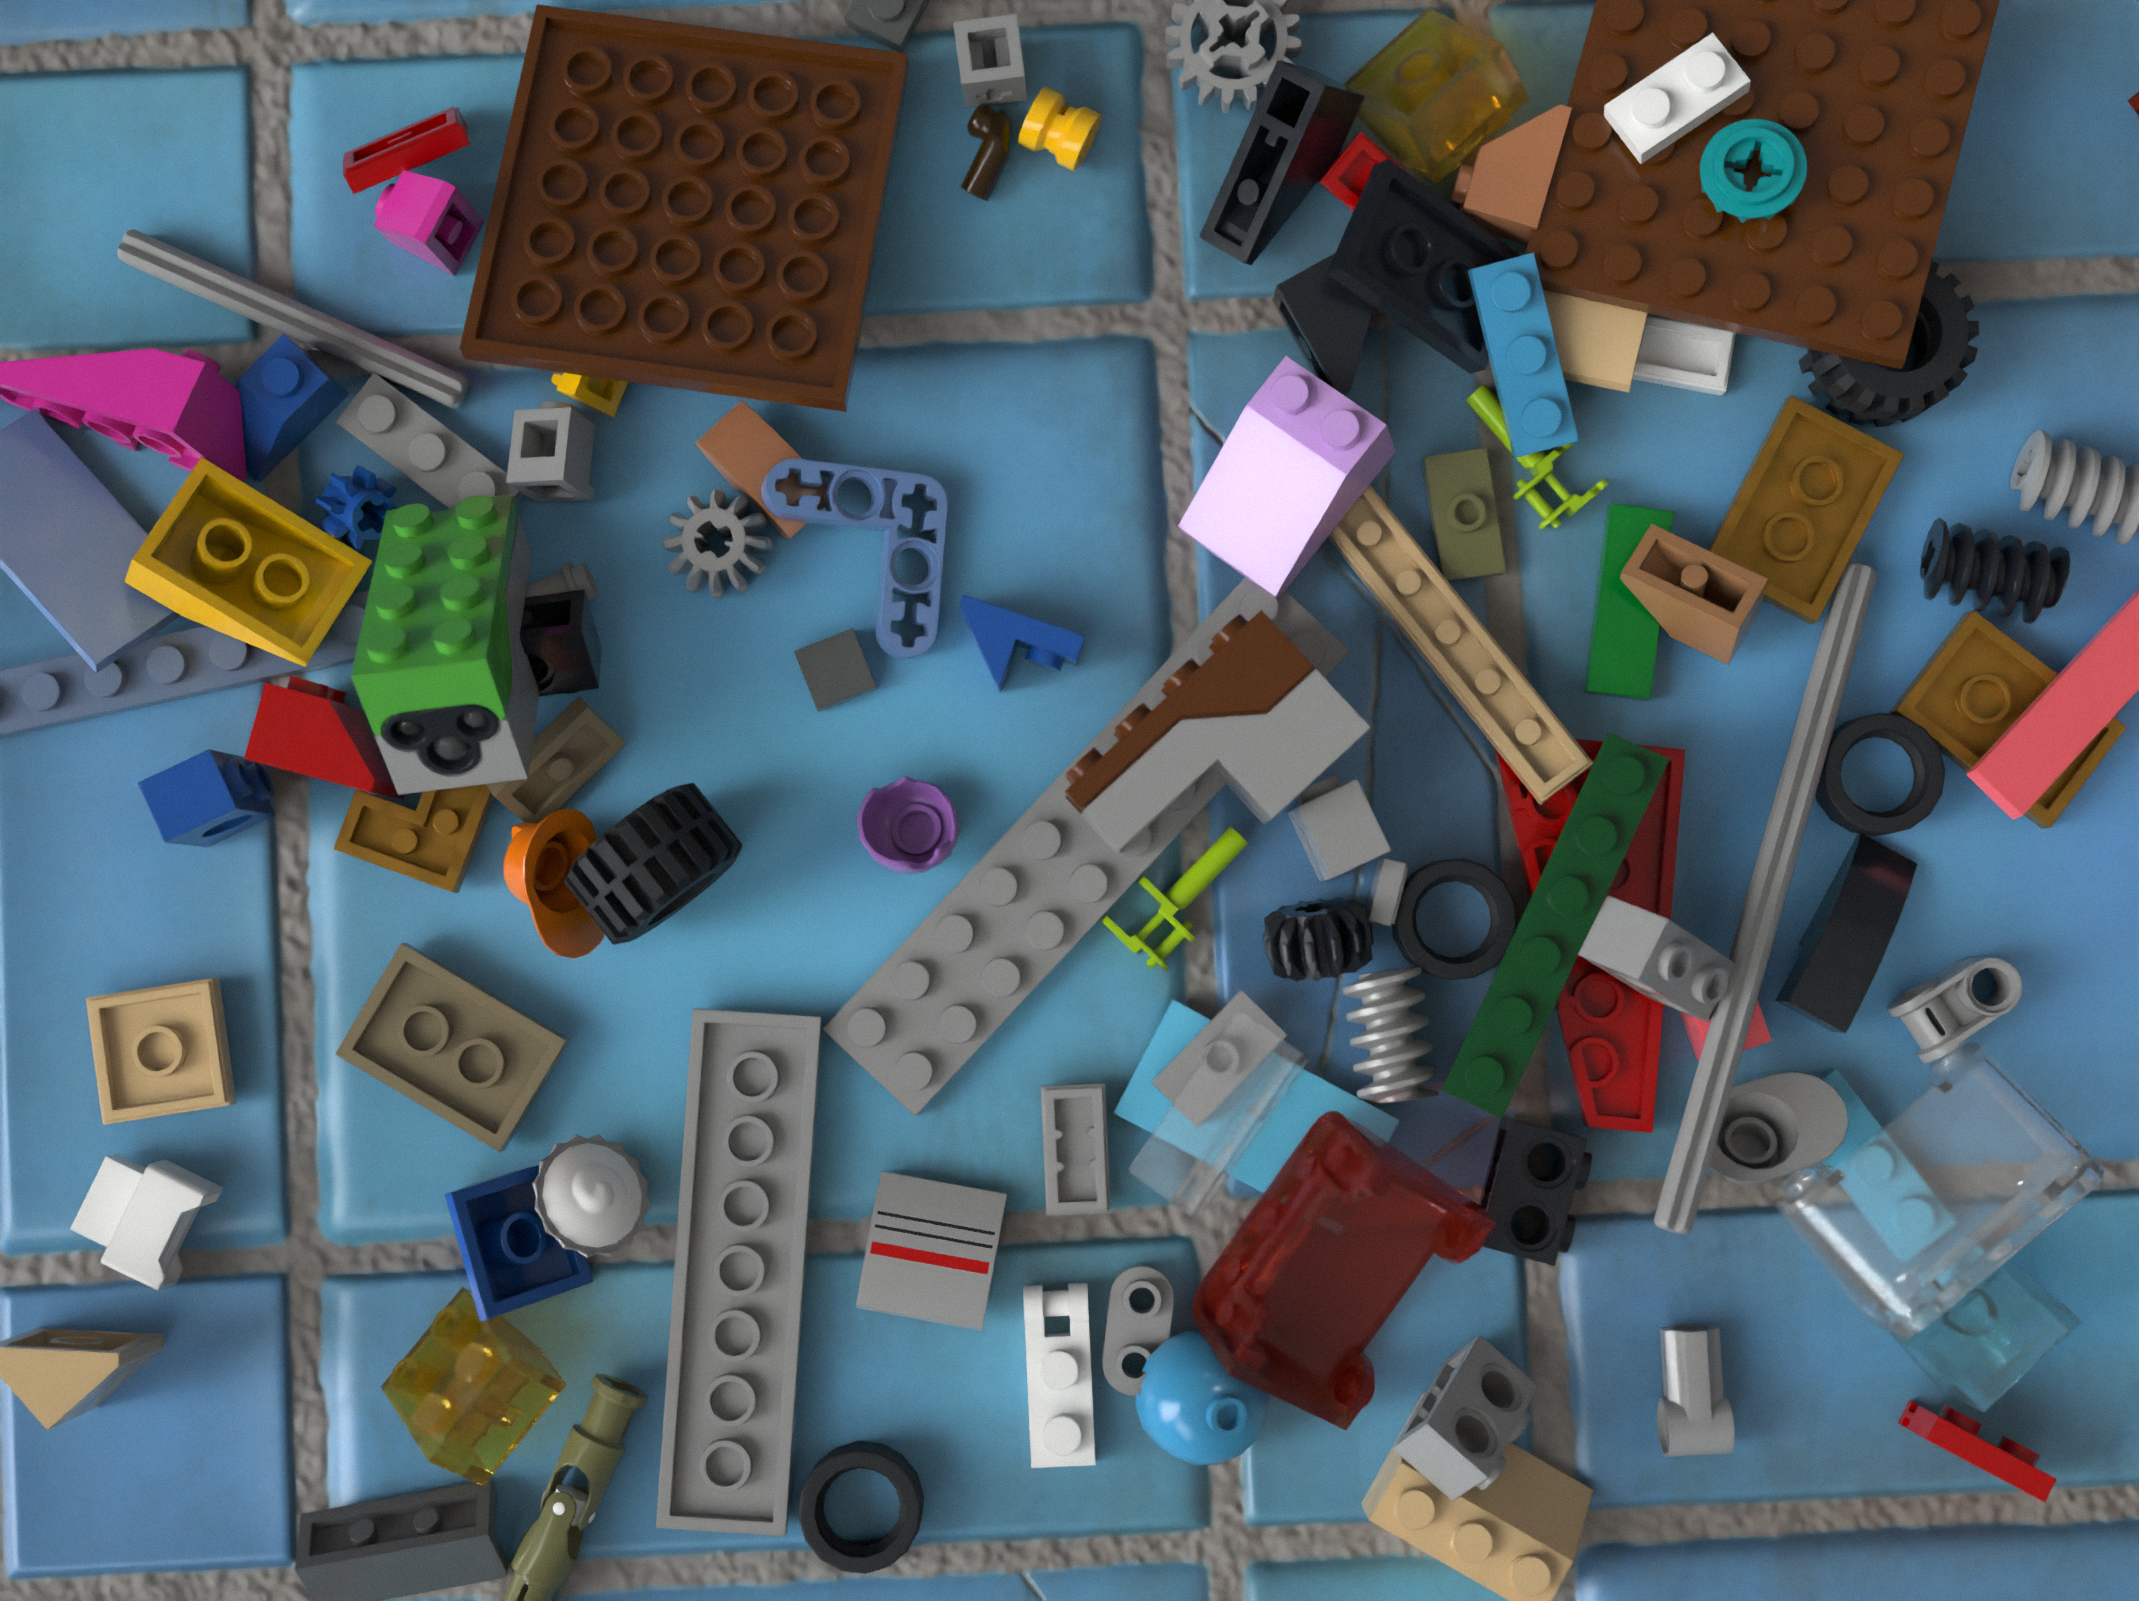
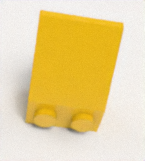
(246, 566)

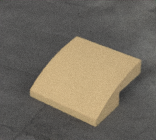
(1596, 340)

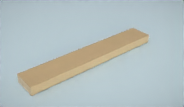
(1458, 648)

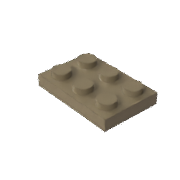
(452, 1047)

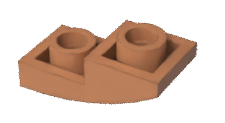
(745, 451)

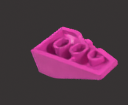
(138, 398)

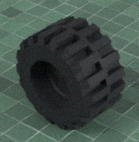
(1938, 365)
(653, 863)

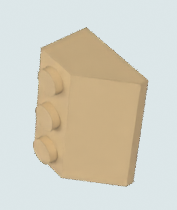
(1508, 1537)

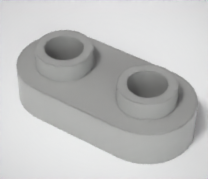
(1134, 1329)

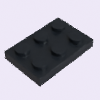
(1412, 262)

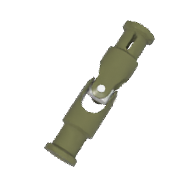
(596, 1449)

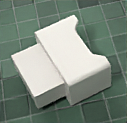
(143, 1216)

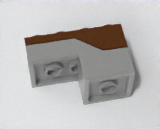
(1246, 712)

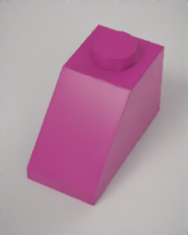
(428, 220)

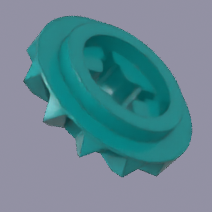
(1779, 156)

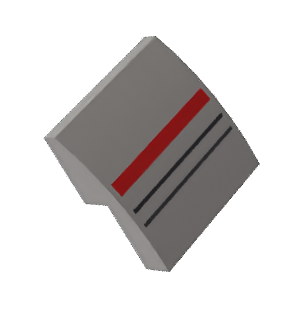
(931, 1251)

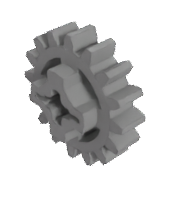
(1213, 60)

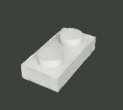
(1676, 98)

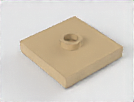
(161, 1051)

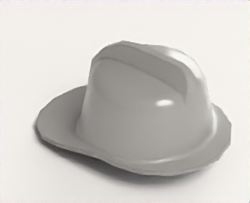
(1778, 1128)

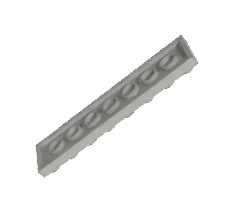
(739, 1272)

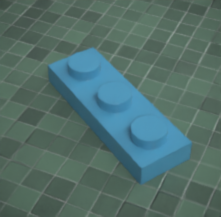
(1523, 355)

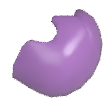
(908, 825)

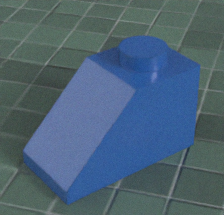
(283, 403)

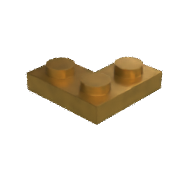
(420, 843)

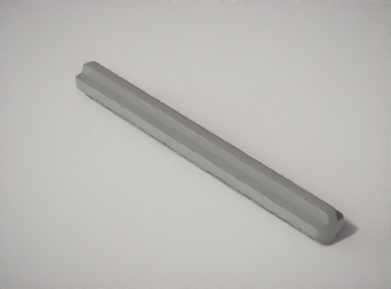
(293, 318)

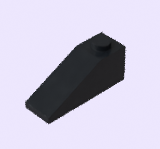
(1280, 158)

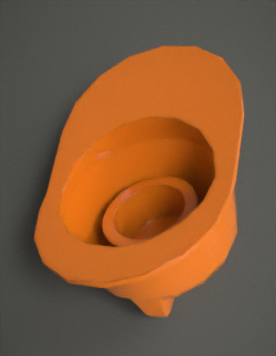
(536, 876)

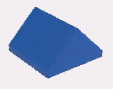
(506, 1245)

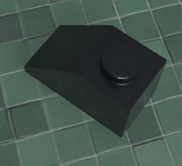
(1325, 323)

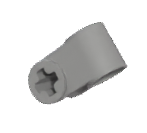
(1944, 1010)

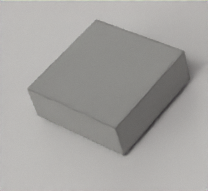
(1386, 892)

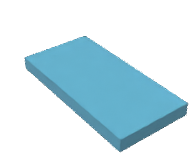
(1295, 1114)

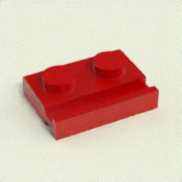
(1958, 1436)

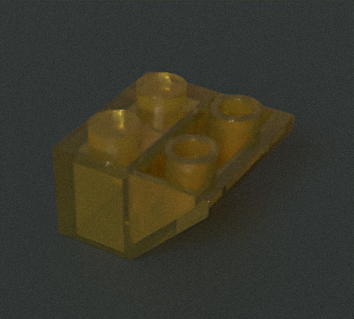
(471, 1389)

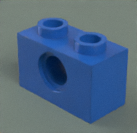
(208, 798)

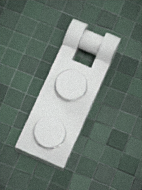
(1059, 1378)

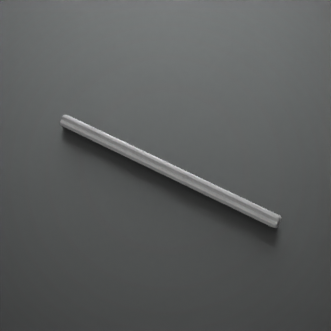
(1765, 901)

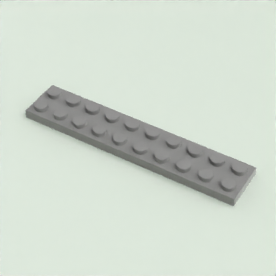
(1030, 898)

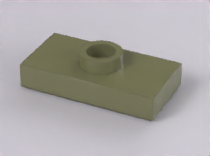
(1463, 515)

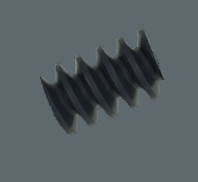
(1992, 569)

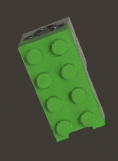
(444, 646)

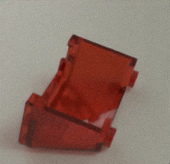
(1328, 1265)

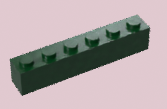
(1555, 924)

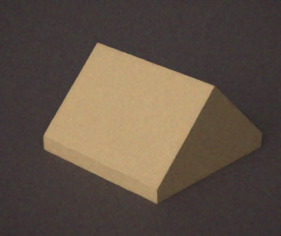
(71, 1370)

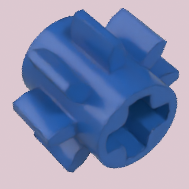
(356, 506)

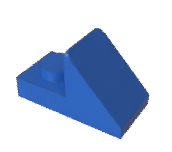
(1002, 630)

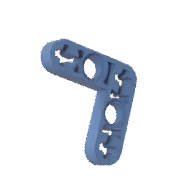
(884, 515)

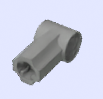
(1694, 1411)

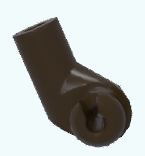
(993, 153)

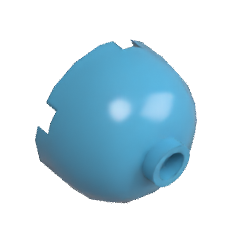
(1195, 1405)

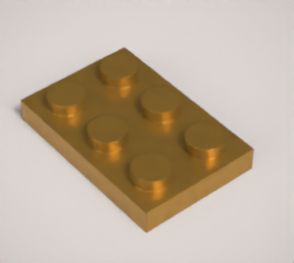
(1805, 506)
(1977, 691)

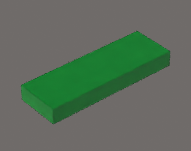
(1622, 628)

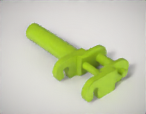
(1537, 463)
(1180, 897)

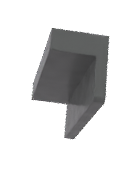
(401, 1545)

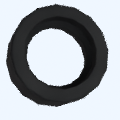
(1926, 764)
(1501, 913)
(858, 1557)

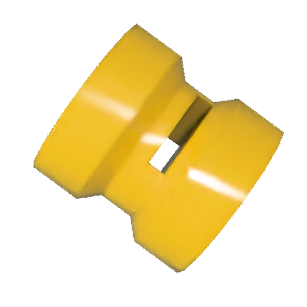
(1060, 128)

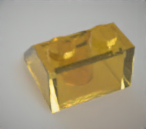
(1437, 93)

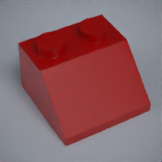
(318, 736)

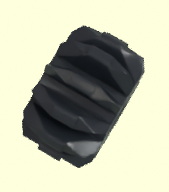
(1318, 939)

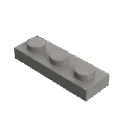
(421, 446)

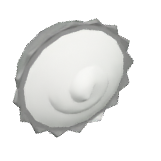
(591, 1195)

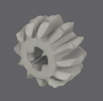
(728, 522)

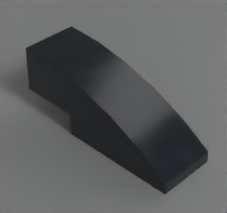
(1849, 935)

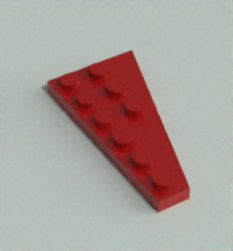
(1604, 1023)

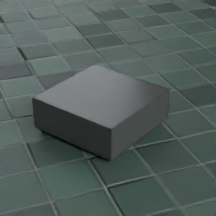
(835, 670)

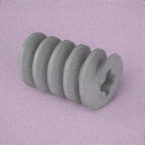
(2078, 482)
(1390, 1036)

